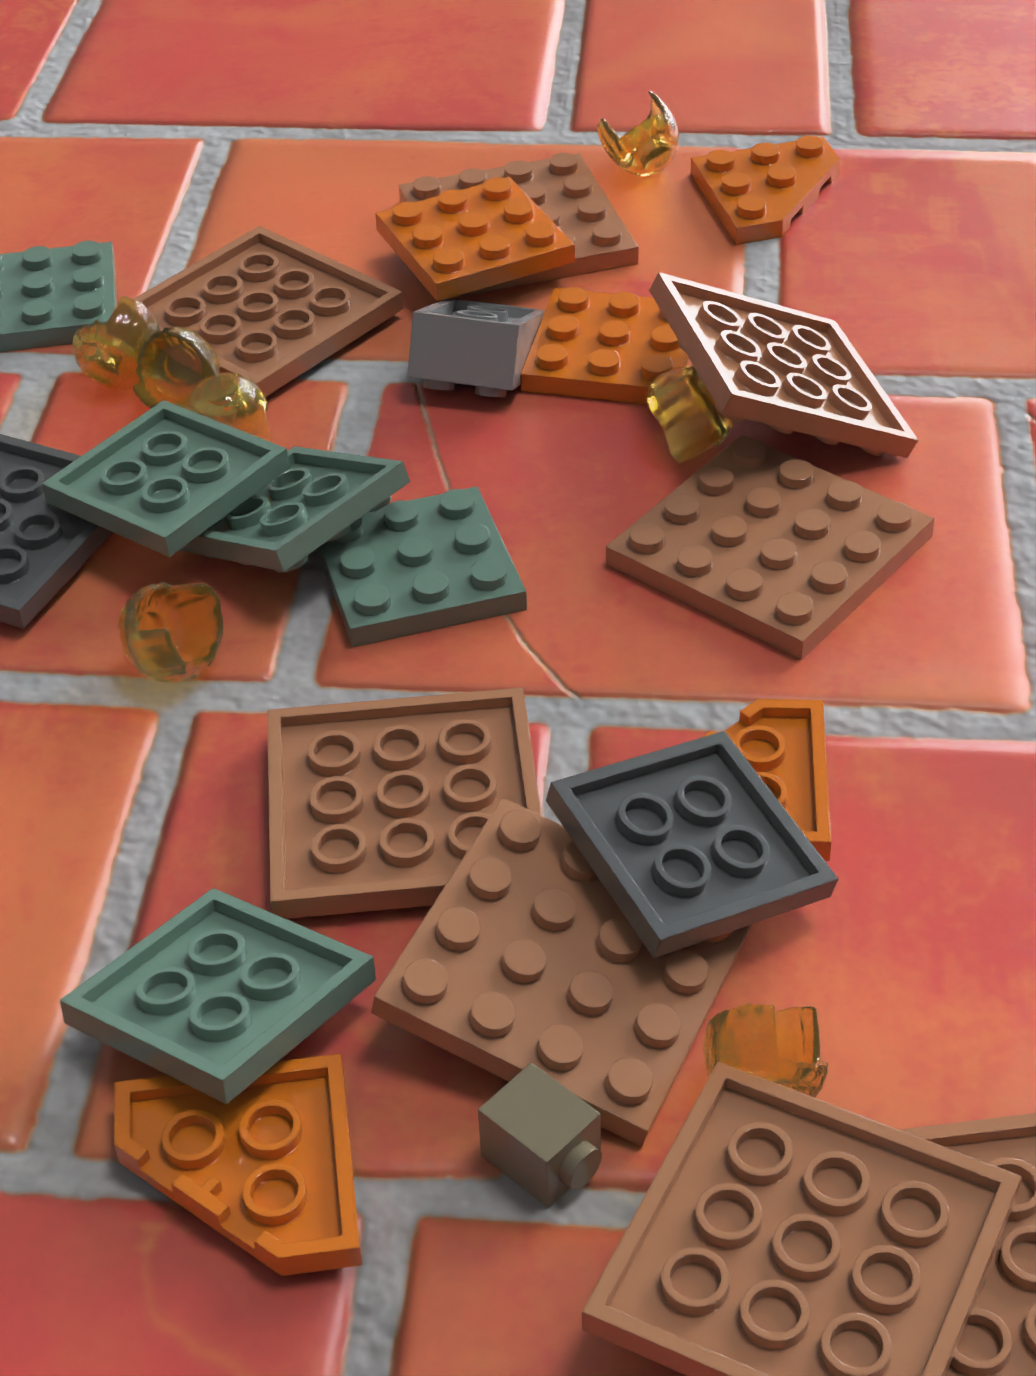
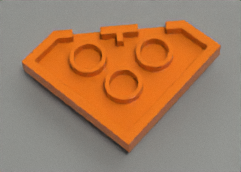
(764, 185)
(788, 752)
(257, 1170)

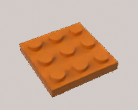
(474, 238)
(600, 347)

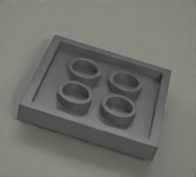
(690, 842)

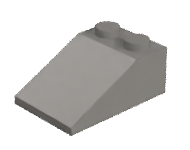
(471, 345)

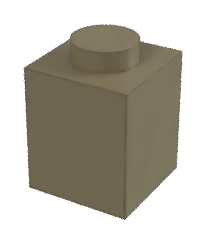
(541, 1135)

